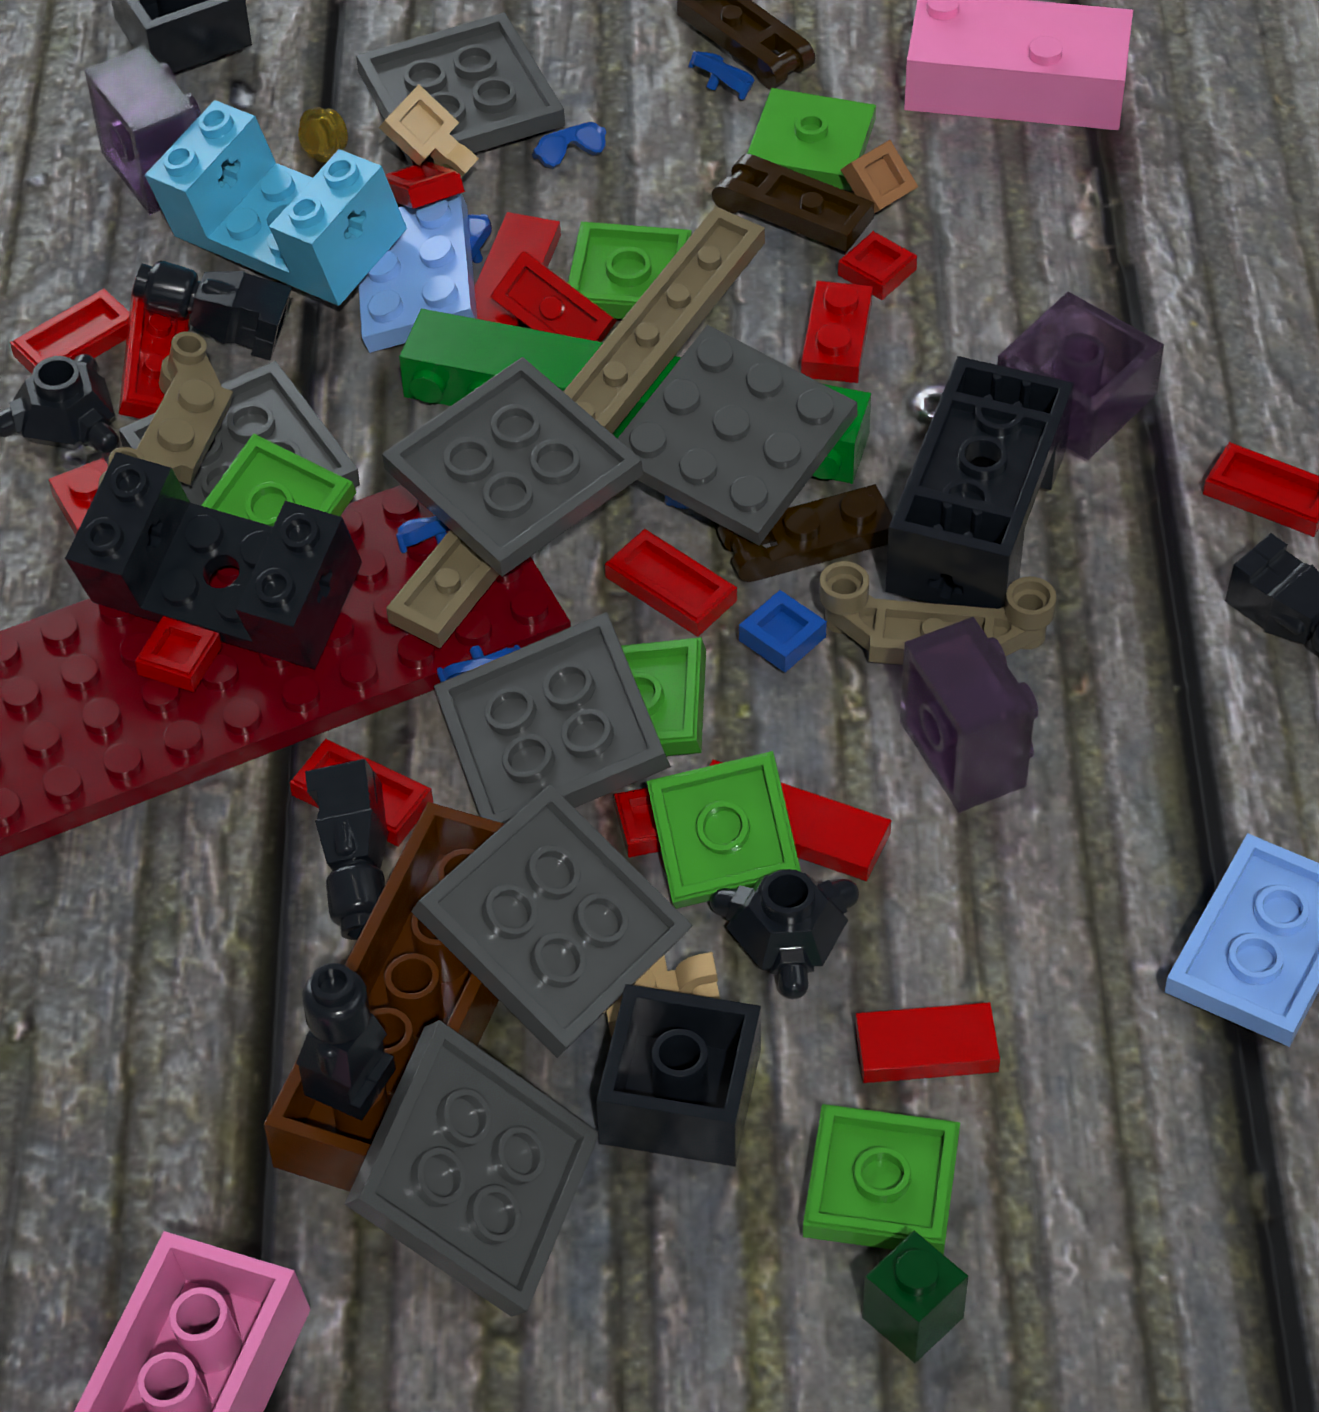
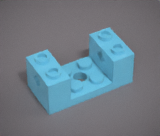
(236, 201)

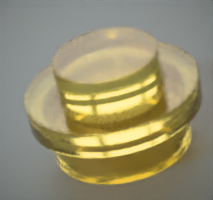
(322, 133)

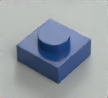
(782, 631)

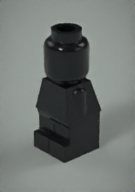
(222, 305)
(1277, 591)
(352, 839)
(344, 1049)

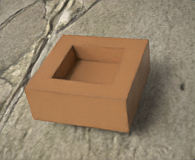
(880, 176)

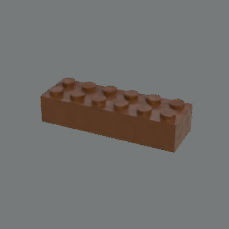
(409, 986)

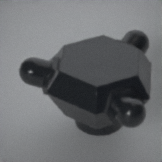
(63, 406)
(787, 923)

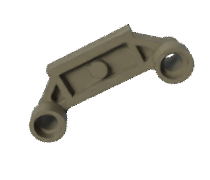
(188, 413)
(886, 625)

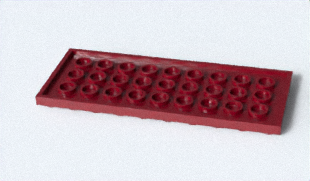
(98, 737)

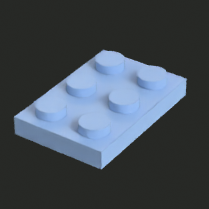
(423, 270)
(1256, 943)

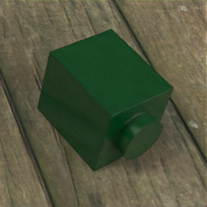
(914, 1296)

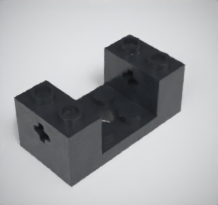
(975, 485)
(156, 551)

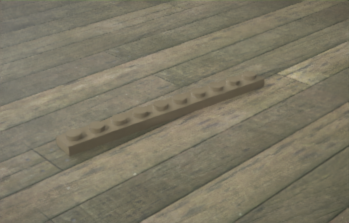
(607, 389)

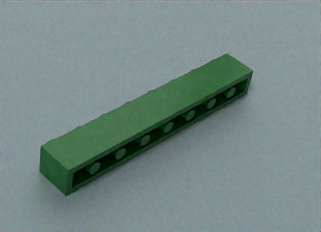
(457, 354)

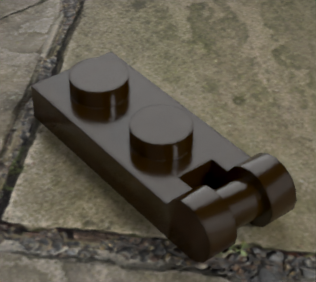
(750, 36)
(794, 201)
(813, 534)

